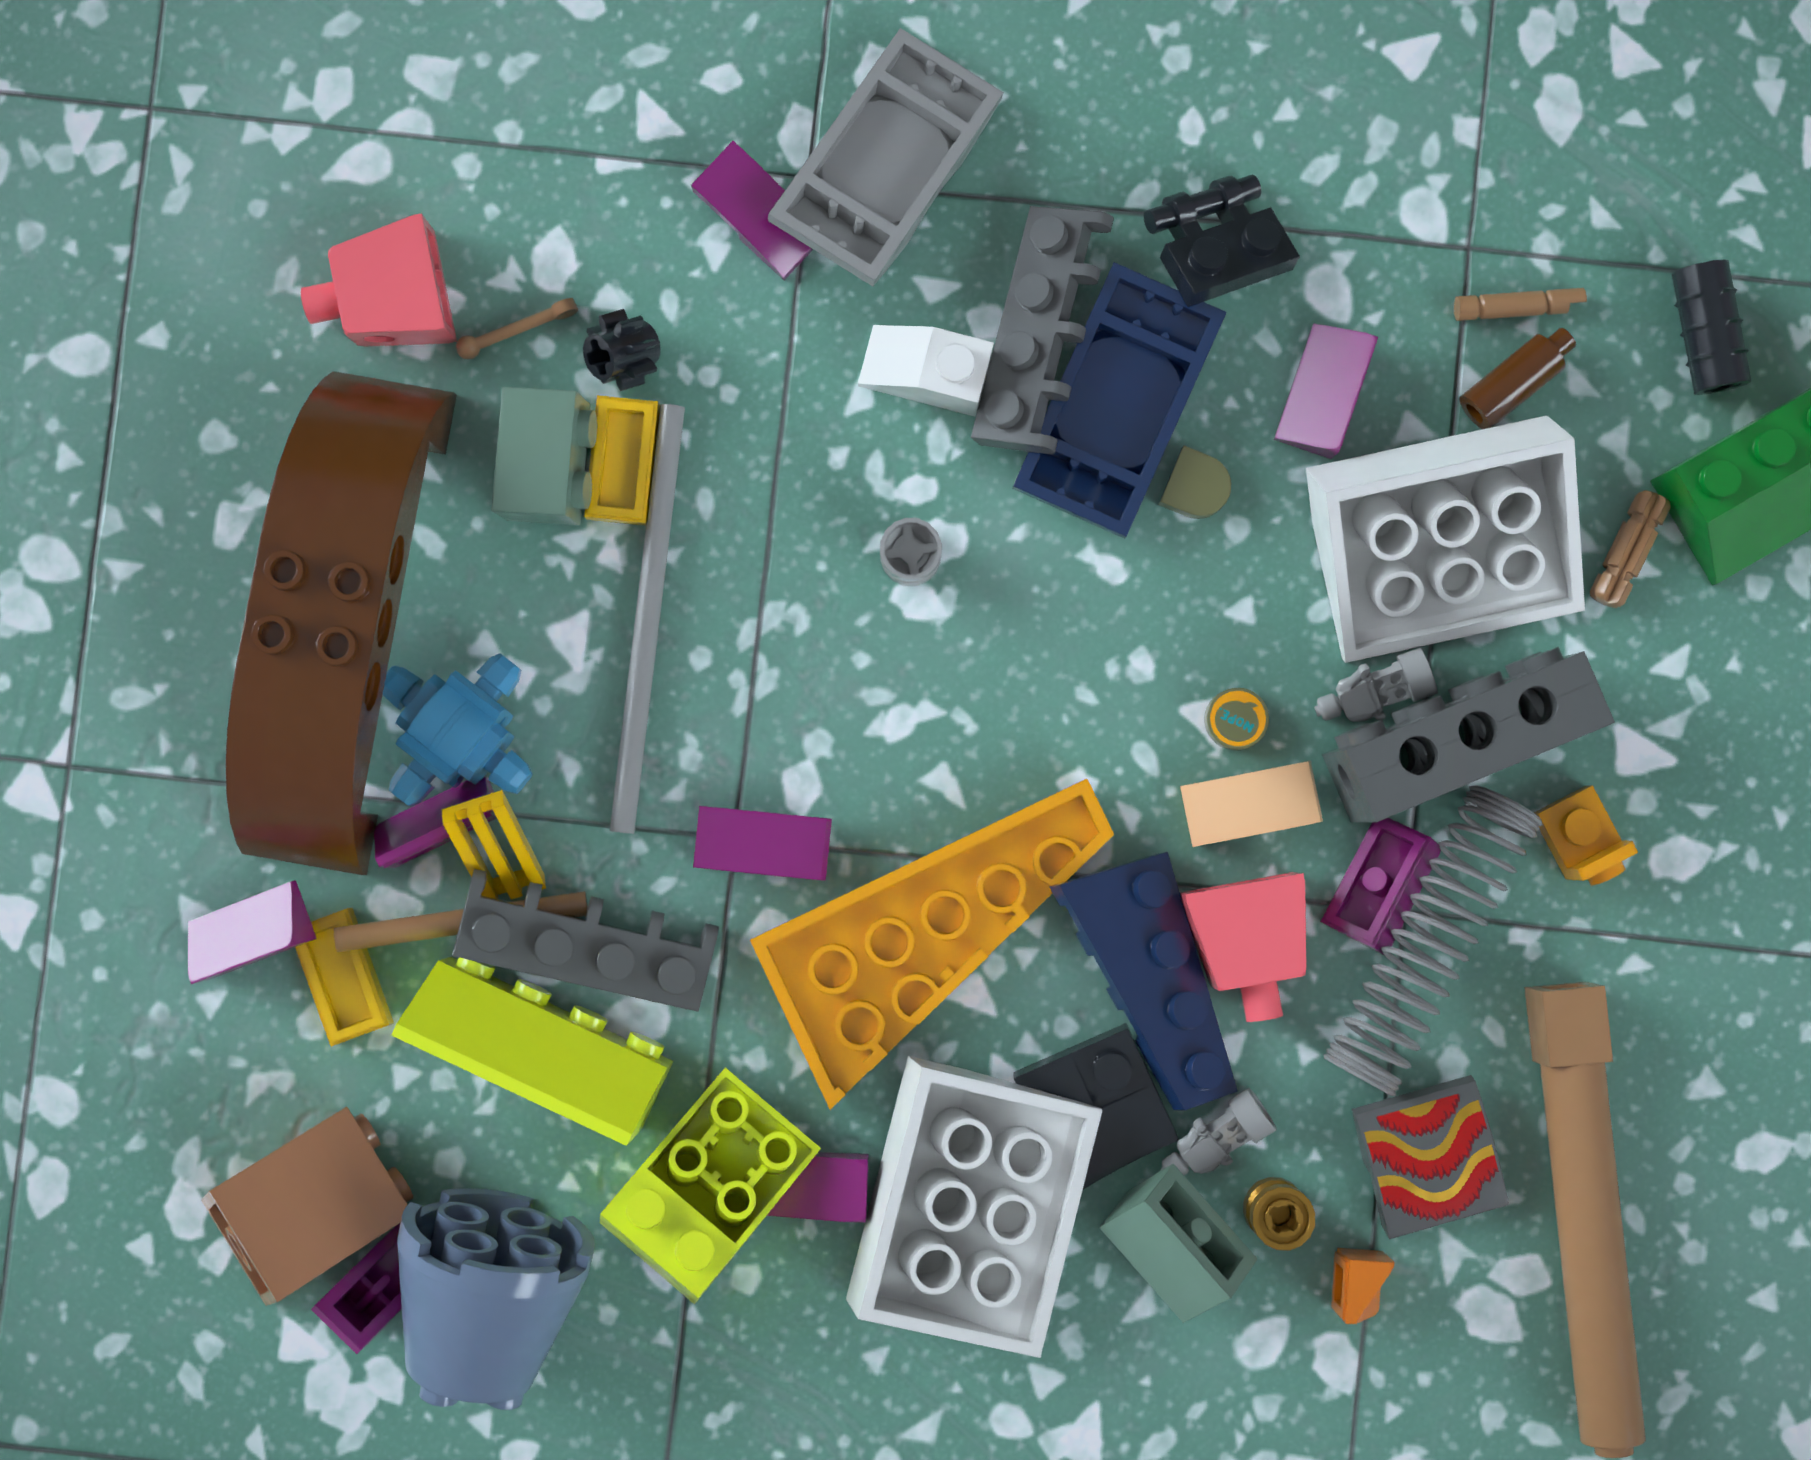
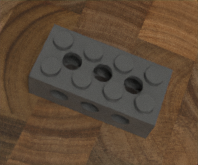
(1557, 706)

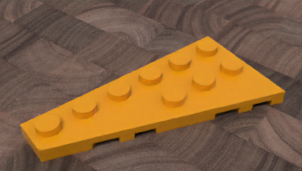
(895, 948)

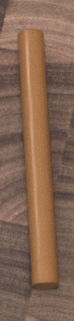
(436, 924)

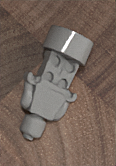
(1366, 692)
(1211, 1143)

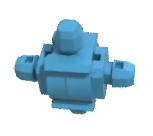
(455, 730)

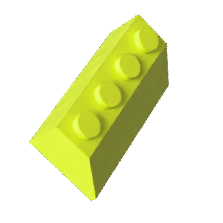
(536, 1047)

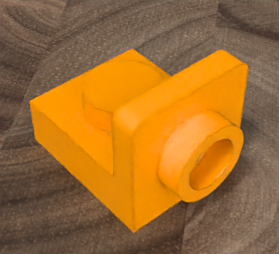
(1584, 837)

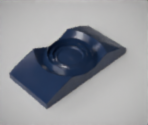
(1123, 400)

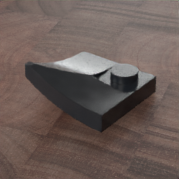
(1114, 1077)

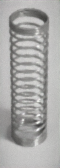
(1496, 809)

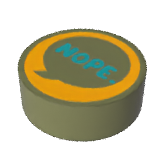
(1236, 719)

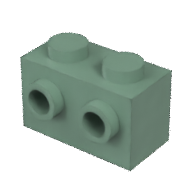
(543, 456)
(1178, 1243)

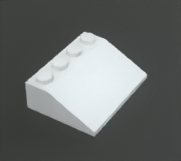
(1449, 537)
(972, 1208)

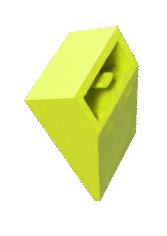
(708, 1185)

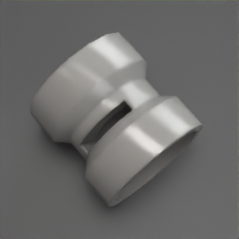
(909, 541)

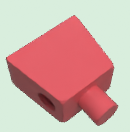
(386, 288)
(1251, 937)

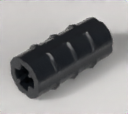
(1711, 327)

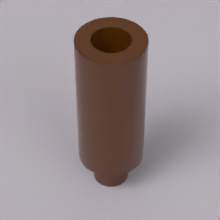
(1516, 378)

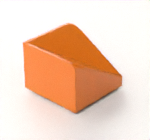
(1358, 1283)

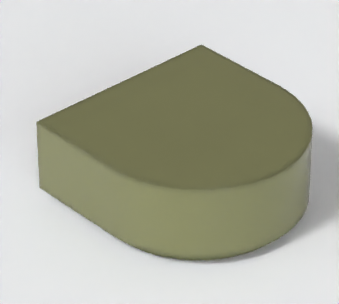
(1196, 485)

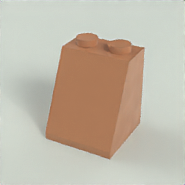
(308, 1205)

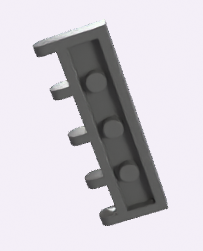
(1036, 327)
(583, 949)

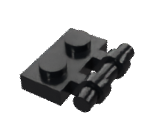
(1225, 256)

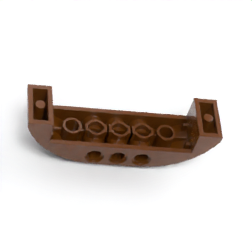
(326, 618)

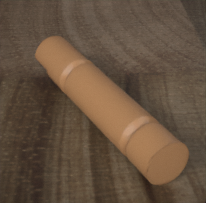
(1517, 304)

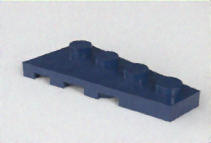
(1146, 950)

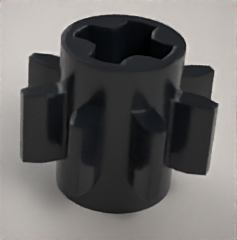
(621, 349)

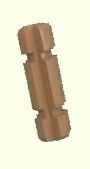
(1630, 549)

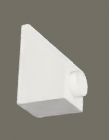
(927, 366)

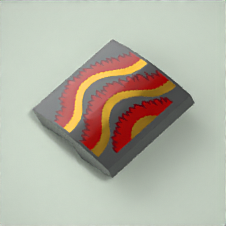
(1430, 1156)

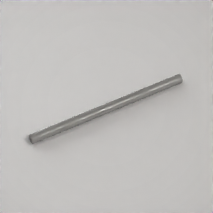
(647, 619)

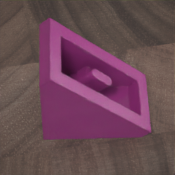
(365, 1296)

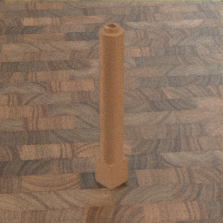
(1572, 1045)

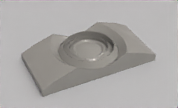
(886, 157)

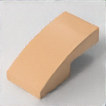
(1251, 804)

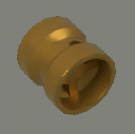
(1268, 1206)

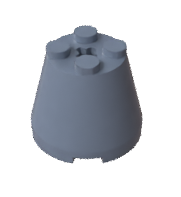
(485, 1293)

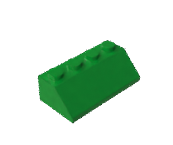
(1745, 491)

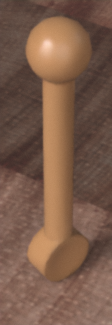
(469, 346)

